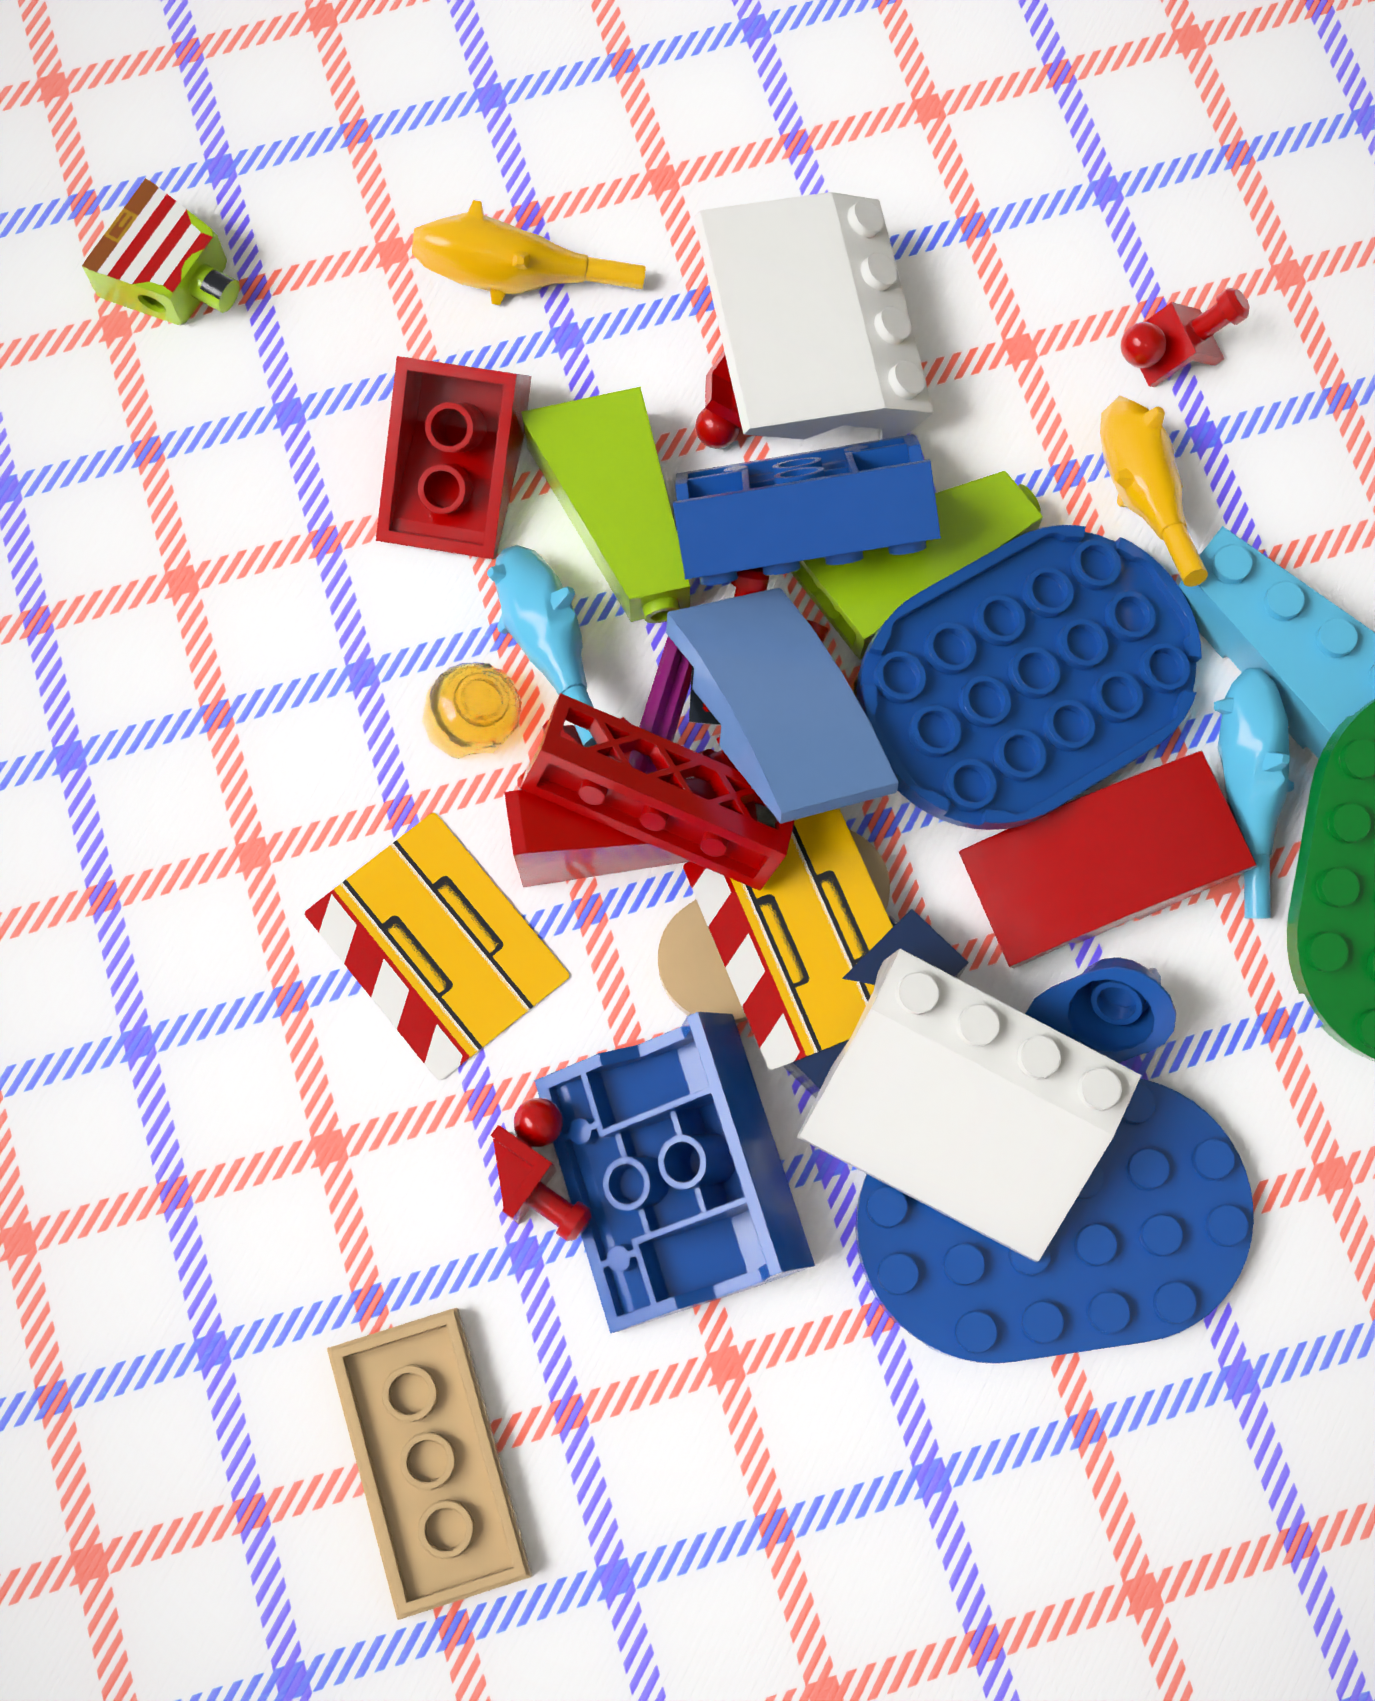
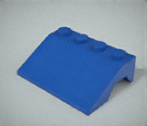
(805, 509)
(675, 1172)

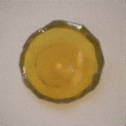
(471, 709)

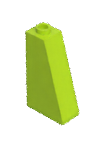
(612, 488)
(971, 523)

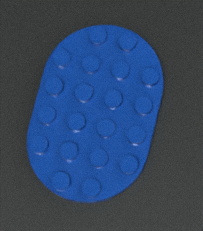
(1030, 676)
(1132, 1262)

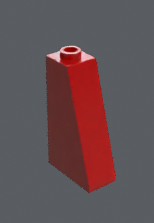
(562, 845)

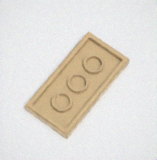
(428, 1463)

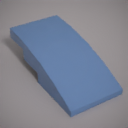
(781, 705)

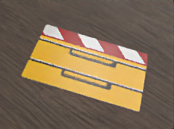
(797, 939)
(436, 946)

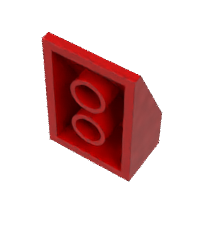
(451, 456)

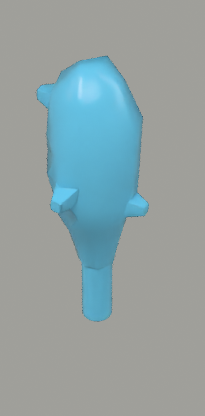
(542, 621)
(1256, 773)

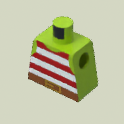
(160, 260)

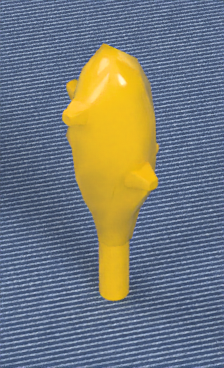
(507, 259)
(1148, 480)

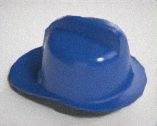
(1110, 1008)

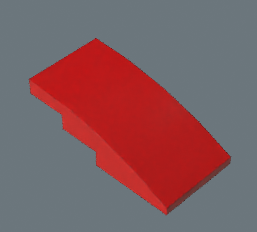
(1107, 859)

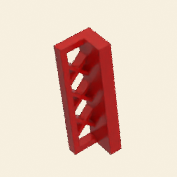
(658, 804)

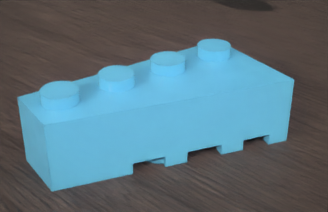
(1289, 630)

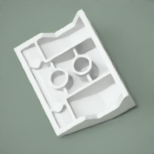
(813, 316)
(969, 1105)

